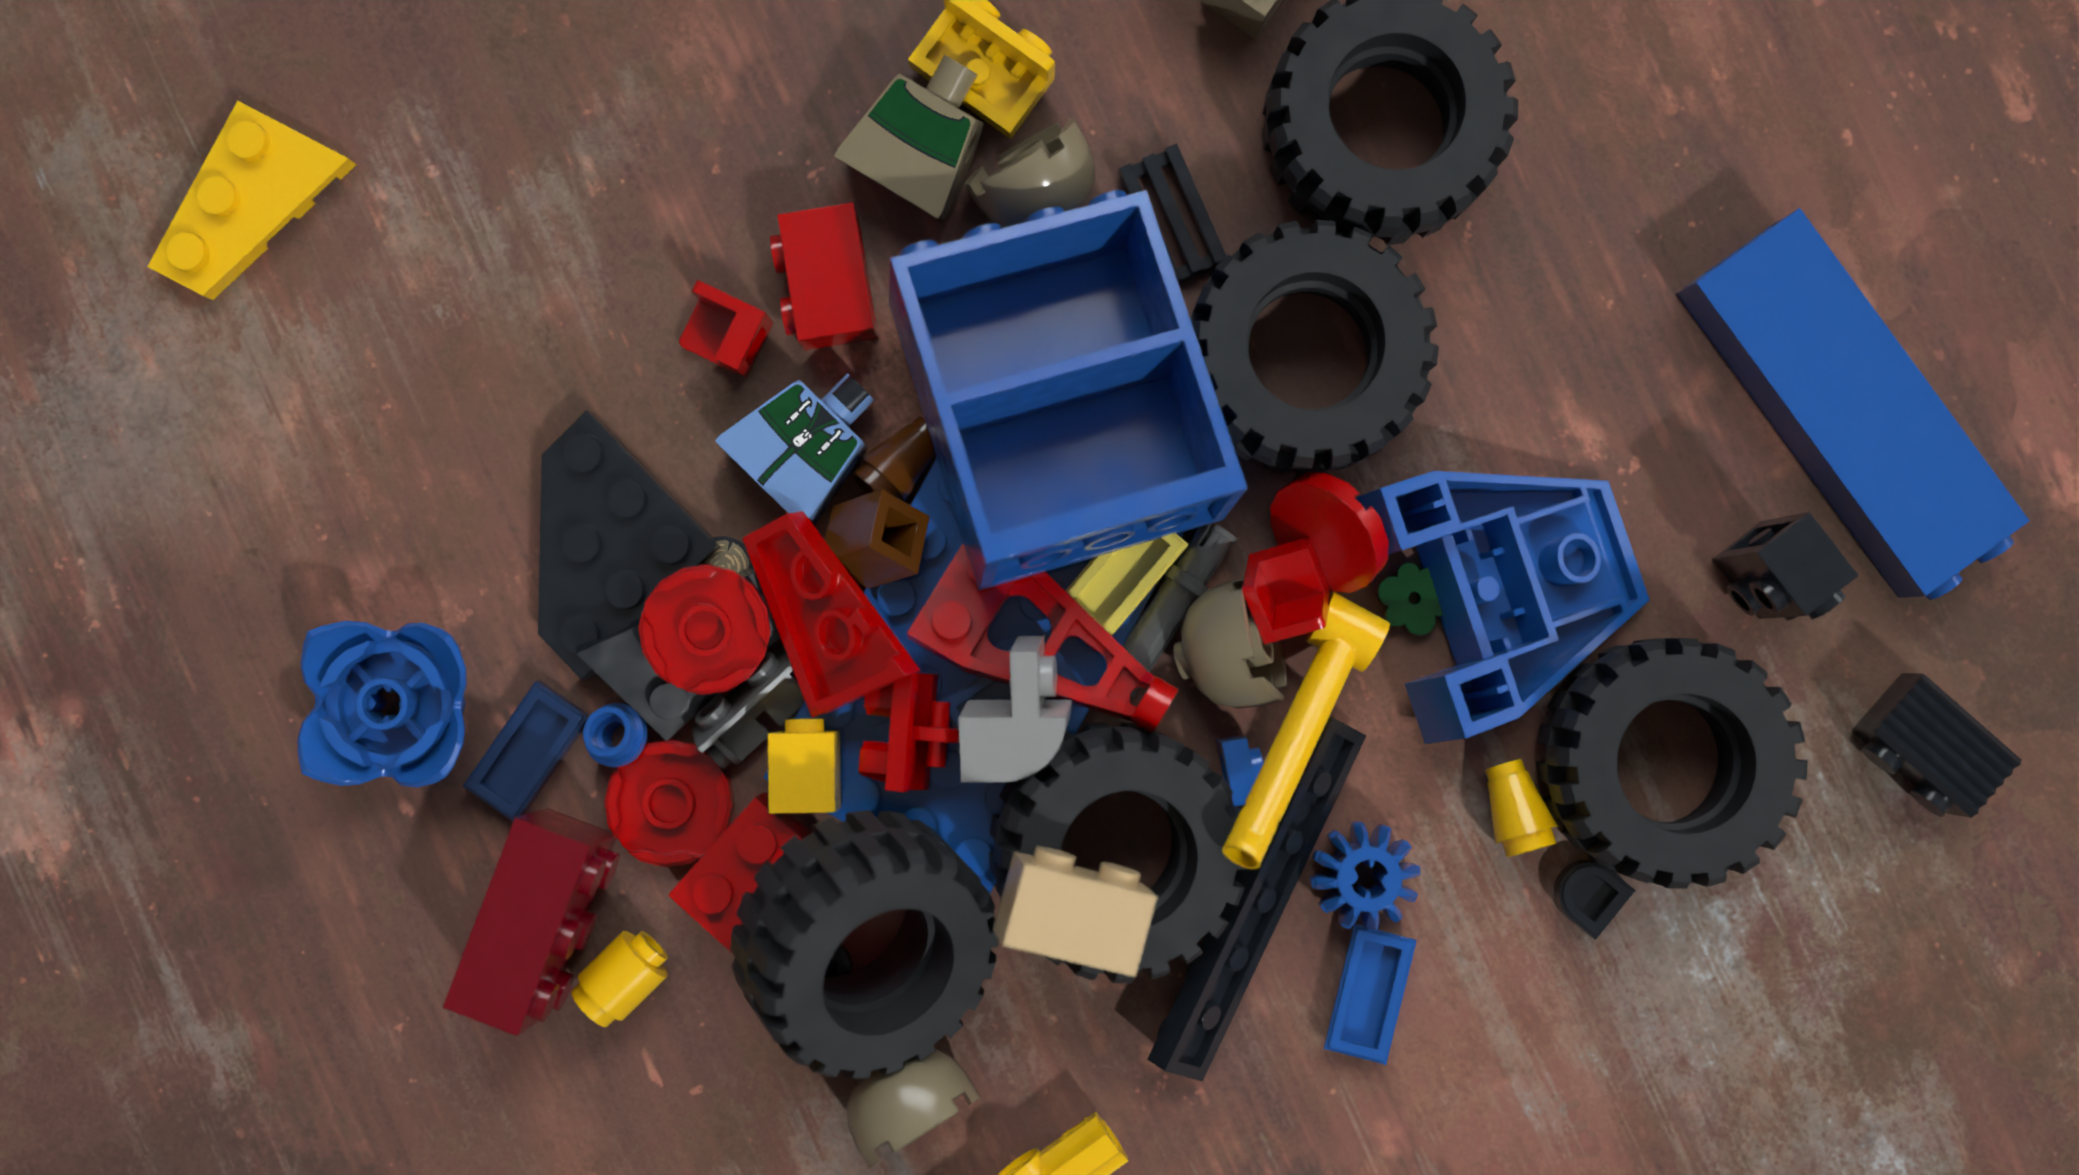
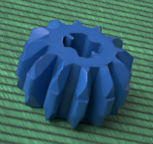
(1387, 876)

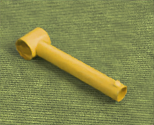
(1343, 644)

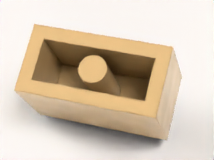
(1075, 911)

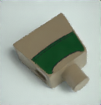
(918, 139)

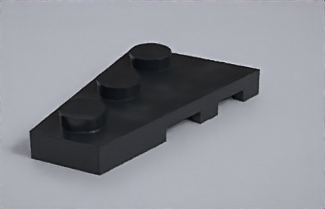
(627, 671)

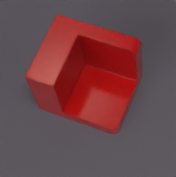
(725, 330)
(1286, 590)

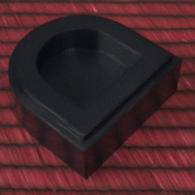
(1590, 895)

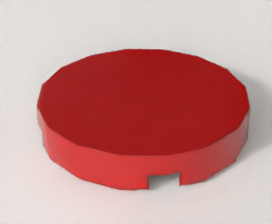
(1343, 534)
(704, 629)
(669, 803)

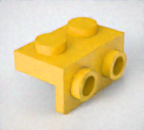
(1010, 65)

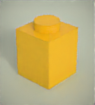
(804, 768)

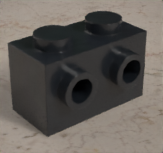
(1785, 569)

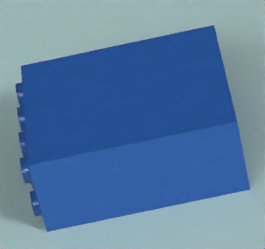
(1063, 387)

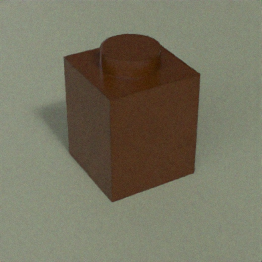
(877, 537)

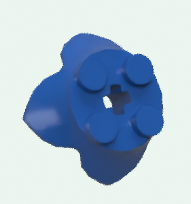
(347, 734)

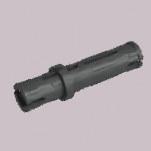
(1181, 587)

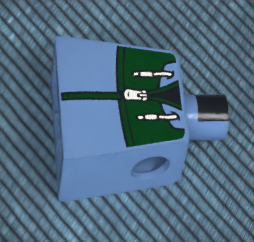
(801, 444)

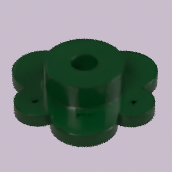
(1394, 594)

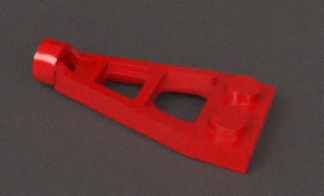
(957, 624)

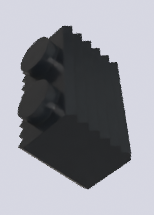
(1935, 747)

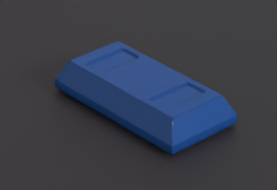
(1370, 994)

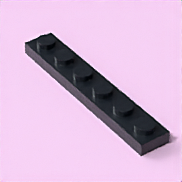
(1225, 968)

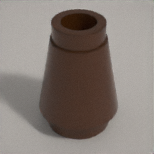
(897, 461)

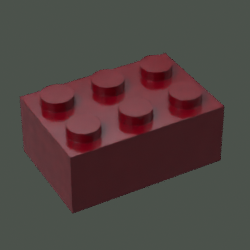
(532, 921)

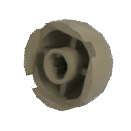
(1036, 174)
(1226, 651)
(906, 1103)

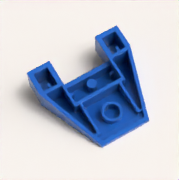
(1524, 583)

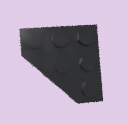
(604, 538)

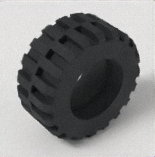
(1437, 50)
(1377, 299)
(1751, 779)
(1200, 815)
(821, 895)

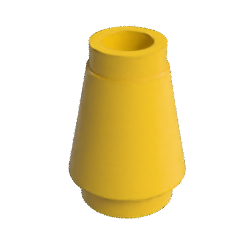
(1518, 810)

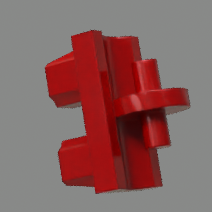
(916, 734)

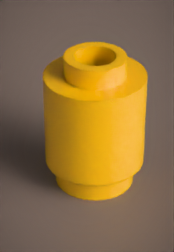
(620, 977)

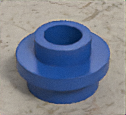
(599, 731)

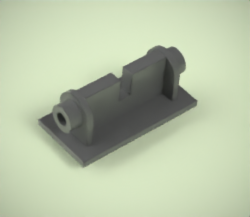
(731, 719)

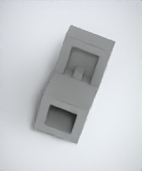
(1020, 734)

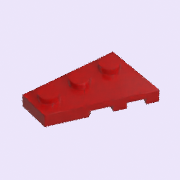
(823, 617)

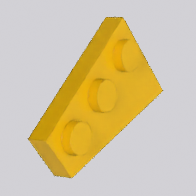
(241, 198)

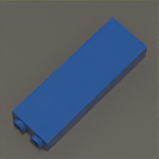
(1854, 409)

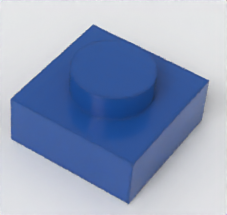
(1239, 766)

